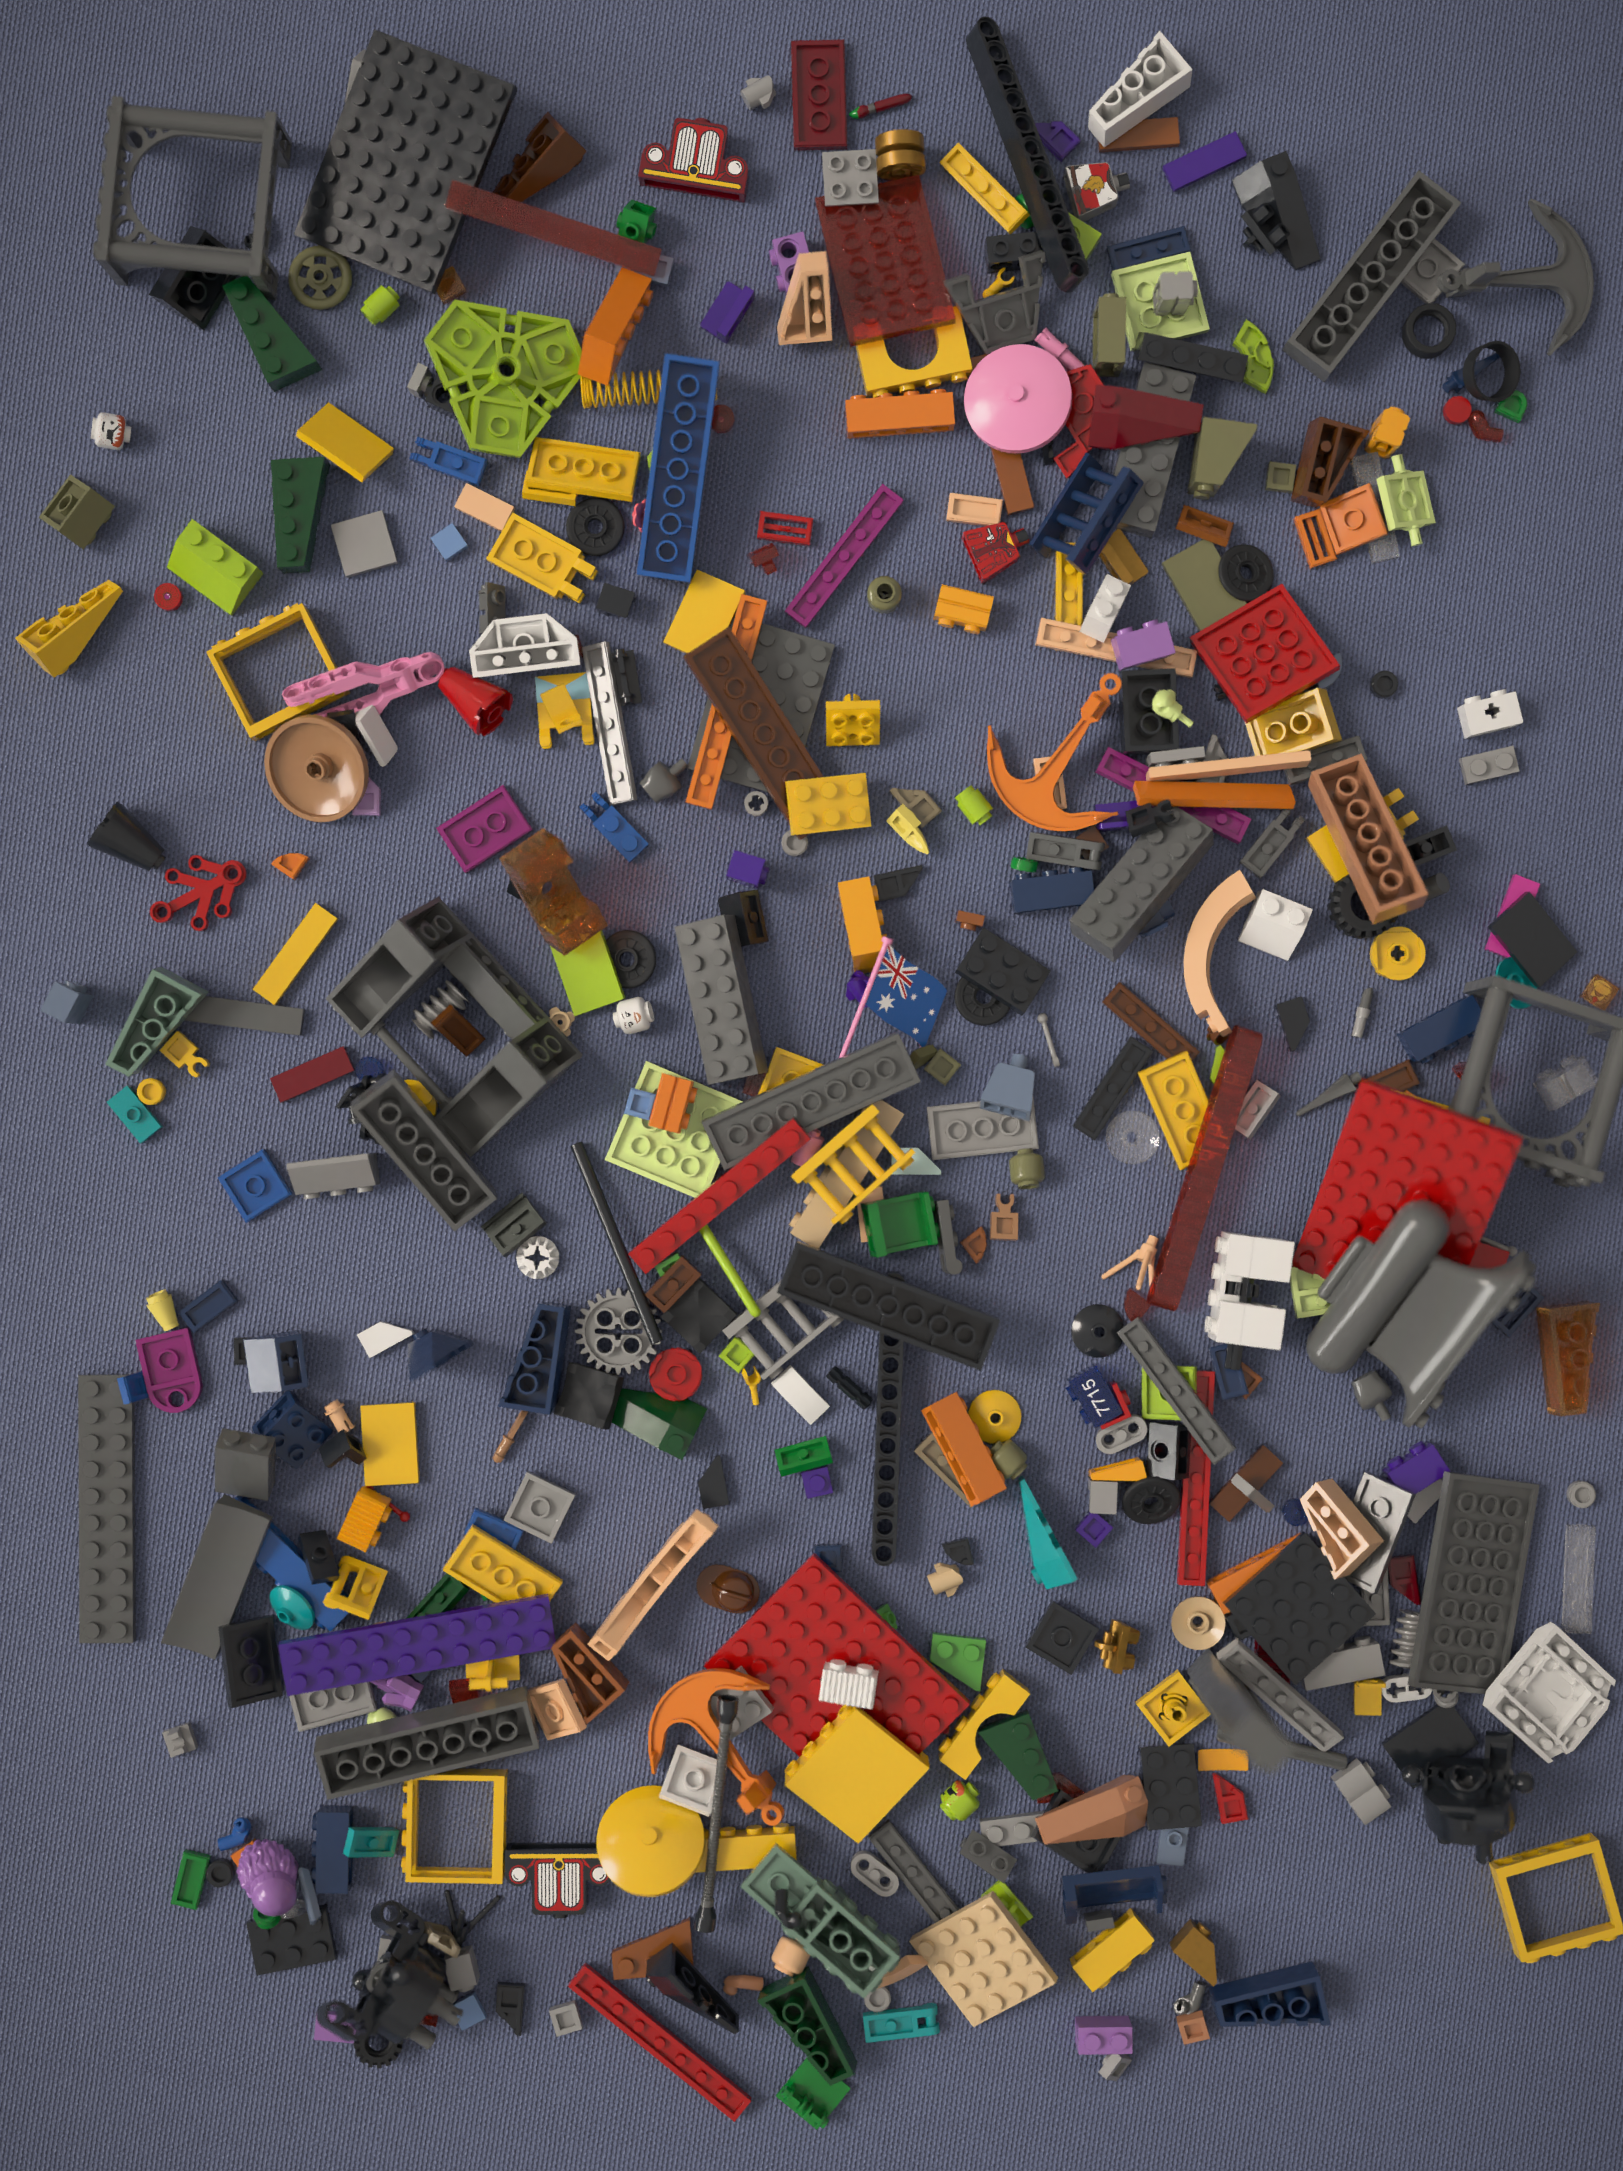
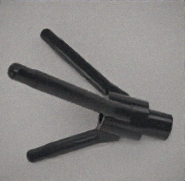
(461, 1927)

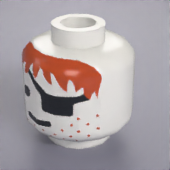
(110, 431)

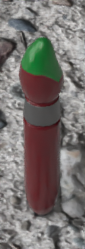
(881, 105)

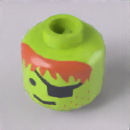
(960, 1800)

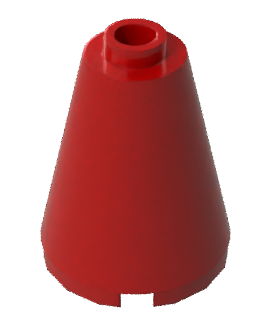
(475, 699)

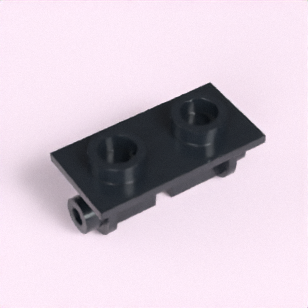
(626, 677)

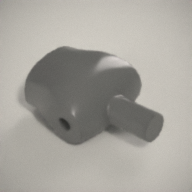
(662, 781)
(1372, 1392)

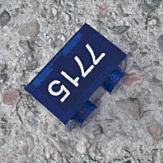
(1094, 1396)

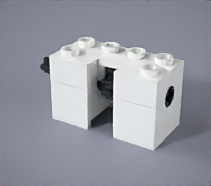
(1233, 1315)

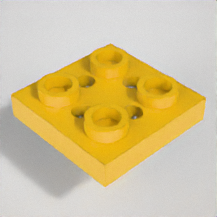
(852, 722)
(1178, 1716)

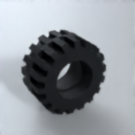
(1346, 919)

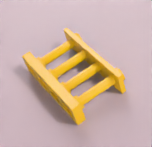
(829, 1157)

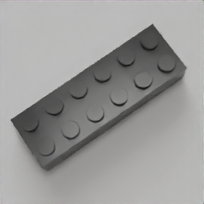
(1155, 459)
(1141, 884)
(721, 999)
(423, 1150)

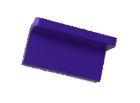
(727, 311)
(1116, 822)

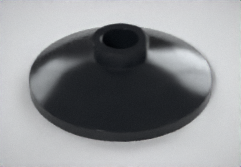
(1087, 1321)

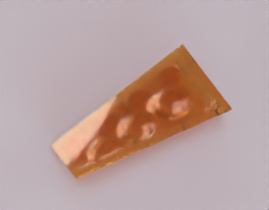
(1566, 1354)

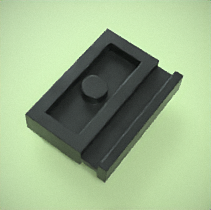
(513, 1225)

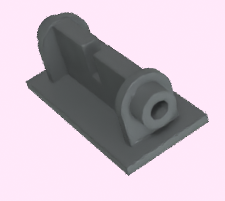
(491, 600)
(987, 1856)

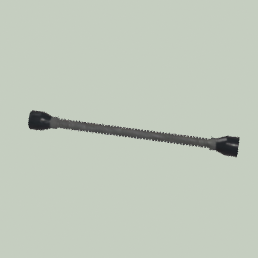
(727, 1711)

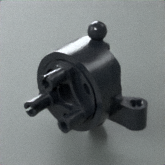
(1472, 1797)

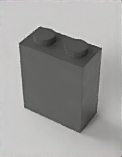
(245, 1464)

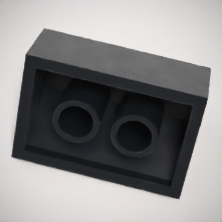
(192, 293)

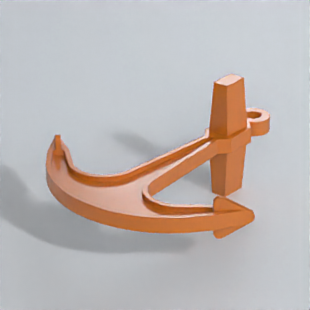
(1034, 798)
(691, 1703)

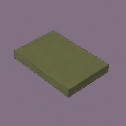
(1198, 584)

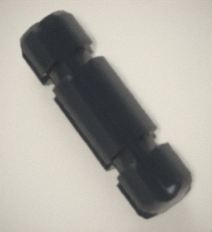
(849, 1387)

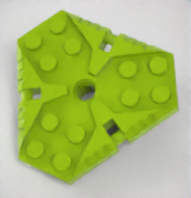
(500, 410)

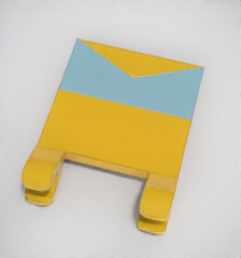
(579, 692)

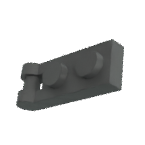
(1064, 850)
(948, 1239)

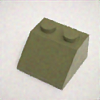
(77, 512)

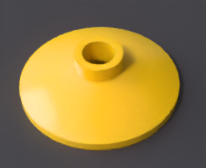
(995, 1402)

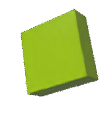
(736, 1354)

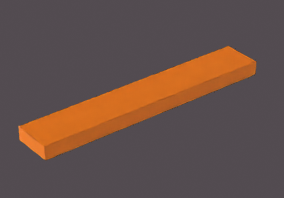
(1215, 794)

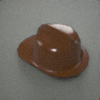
(728, 1588)

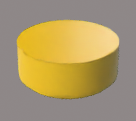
(151, 1091)

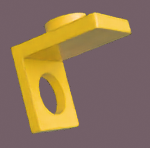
(561, 708)
(1368, 1696)

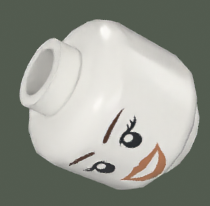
(633, 1015)

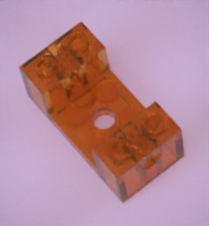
(562, 913)

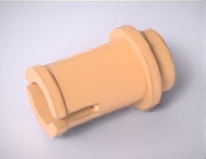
(338, 1416)

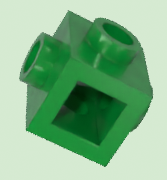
(637, 221)

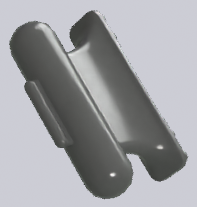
(1411, 1305)

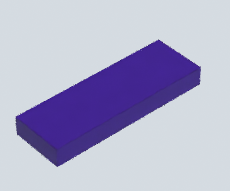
(1204, 161)

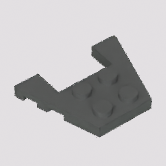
(1005, 316)

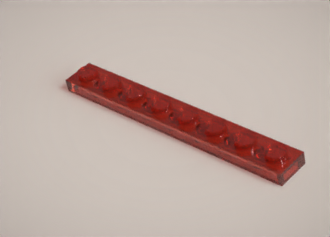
(552, 228)

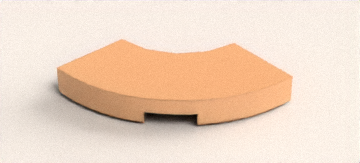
(908, 1965)

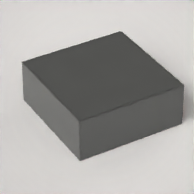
(1098, 1920)

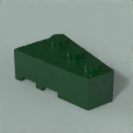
(1020, 1751)

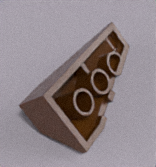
(546, 158)

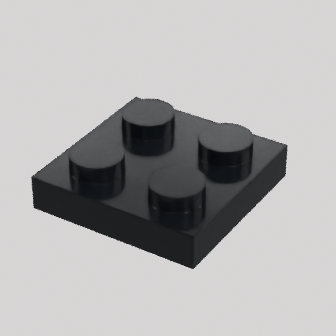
(1061, 1637)

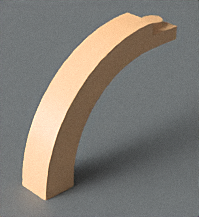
(1204, 931)

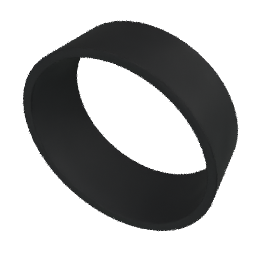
(1511, 371)

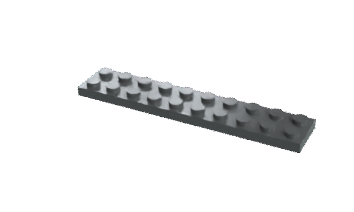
(106, 1511)

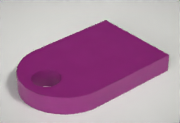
(170, 1366)

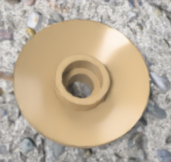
(1202, 1635)

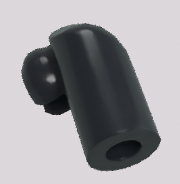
(782, 1911)

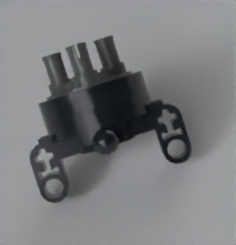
(399, 1987)

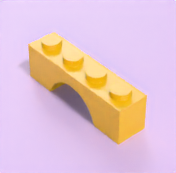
(1003, 1695)

